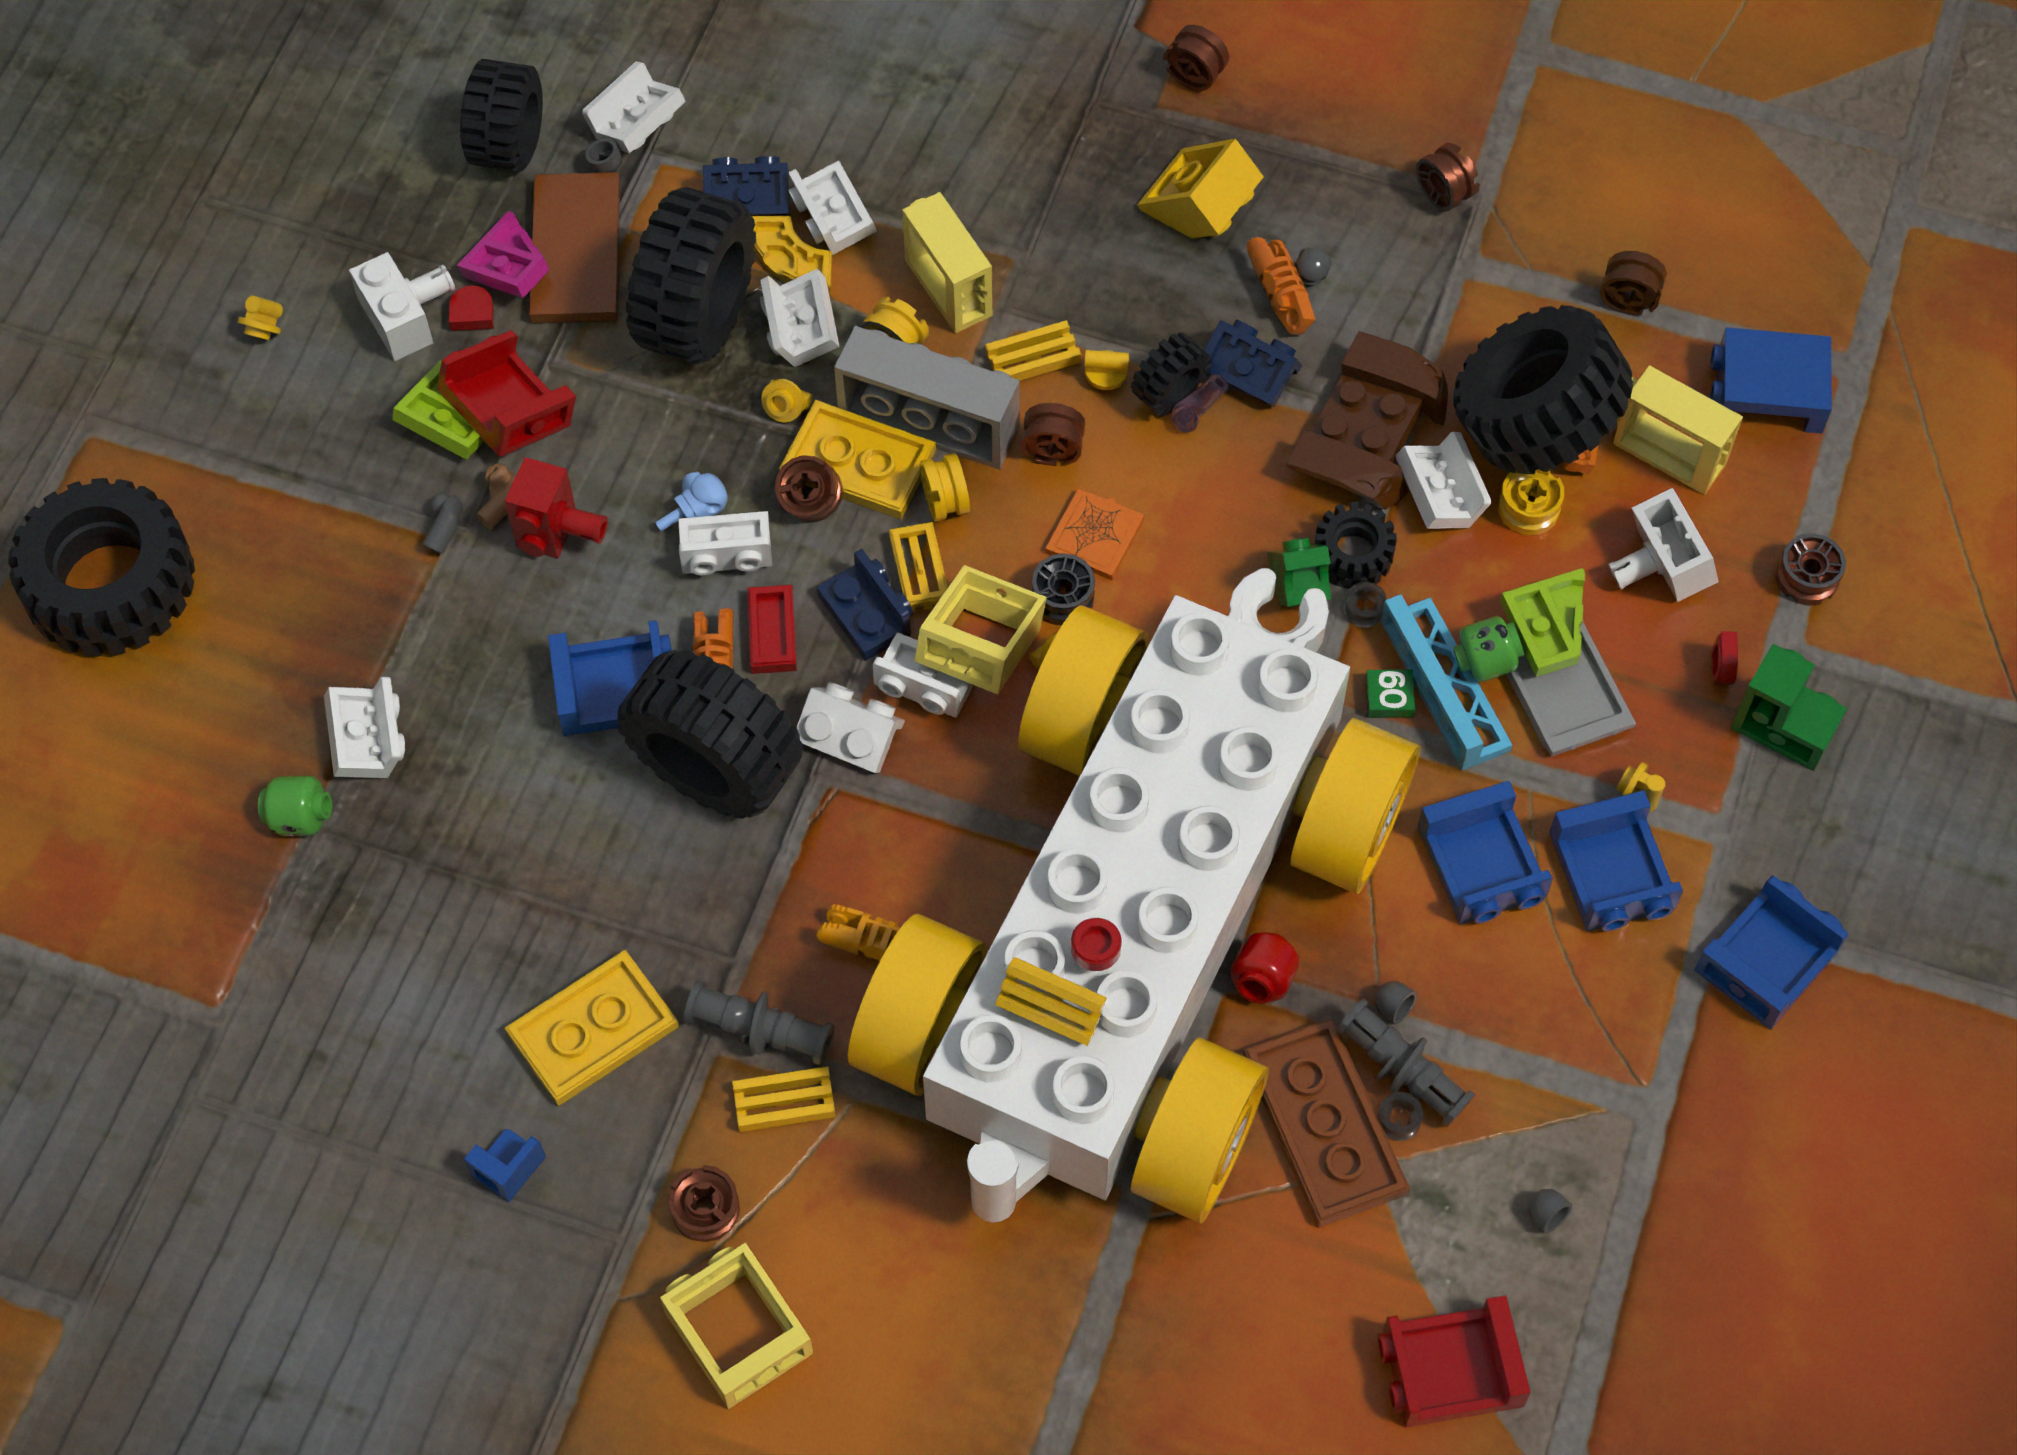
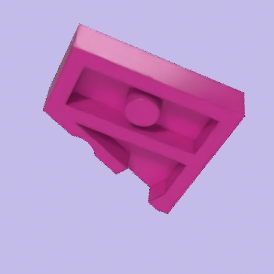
(505, 259)

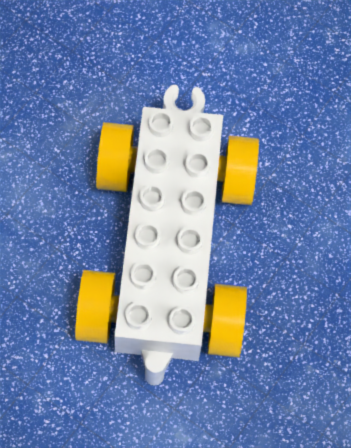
(1180, 802)

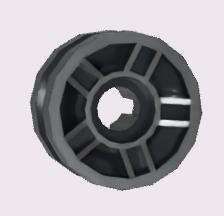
(1067, 572)

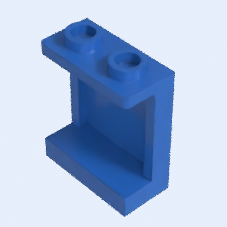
(1774, 374)
(598, 676)
(1482, 854)
(1613, 862)
(1772, 951)

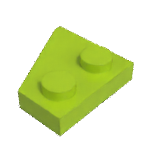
(434, 418)
(1548, 620)

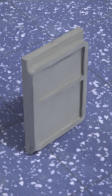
(1573, 702)

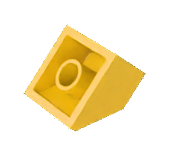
(1203, 189)

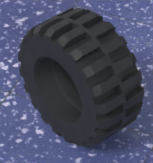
(690, 275)
(1543, 389)
(85, 521)
(710, 733)

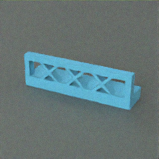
(1437, 687)

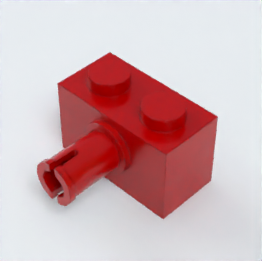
(545, 512)

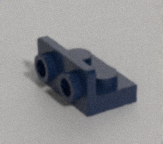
(758, 186)
(1250, 362)
(866, 606)

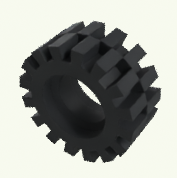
(1171, 373)
(1361, 524)

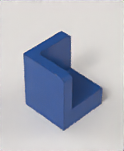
(506, 1163)

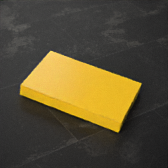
(873, 459)
(591, 1027)

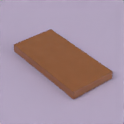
(579, 238)
(1327, 1124)

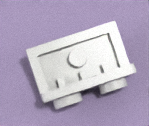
(632, 108)
(834, 207)
(799, 317)
(1444, 483)
(725, 543)
(902, 676)
(848, 727)
(364, 730)

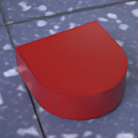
(471, 309)
(1725, 658)

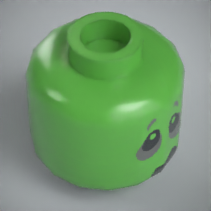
(1489, 648)
(294, 805)

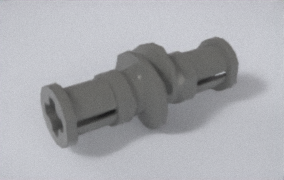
(759, 1023)
(1404, 1062)

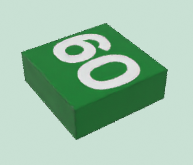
(1390, 693)

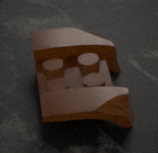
(1371, 419)

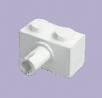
(396, 302)
(1670, 549)

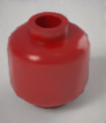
(1264, 967)

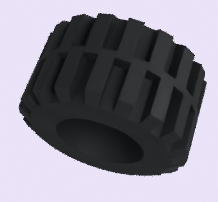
(501, 115)

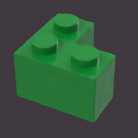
(1785, 712)

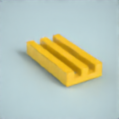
(1030, 347)
(925, 597)
(1048, 1007)
(781, 1082)

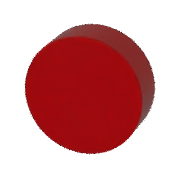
(1096, 944)

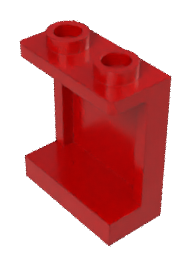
(503, 395)
(1454, 1364)

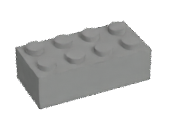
(929, 395)

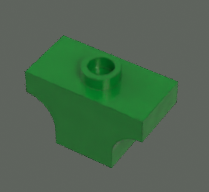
(1298, 569)

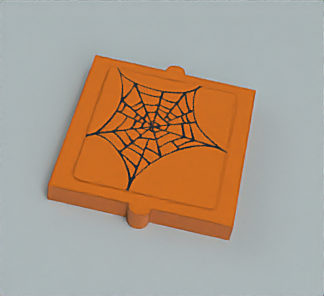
(1096, 532)

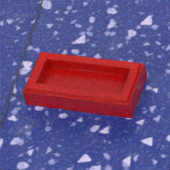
(772, 629)

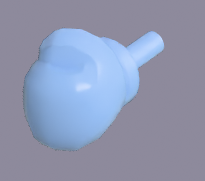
(700, 497)

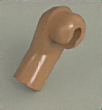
(499, 485)

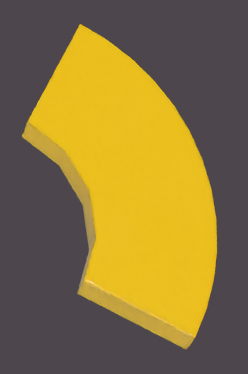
(785, 253)

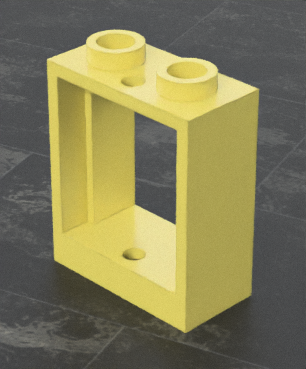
(947, 262)
(1668, 448)
(967, 655)
(762, 1365)

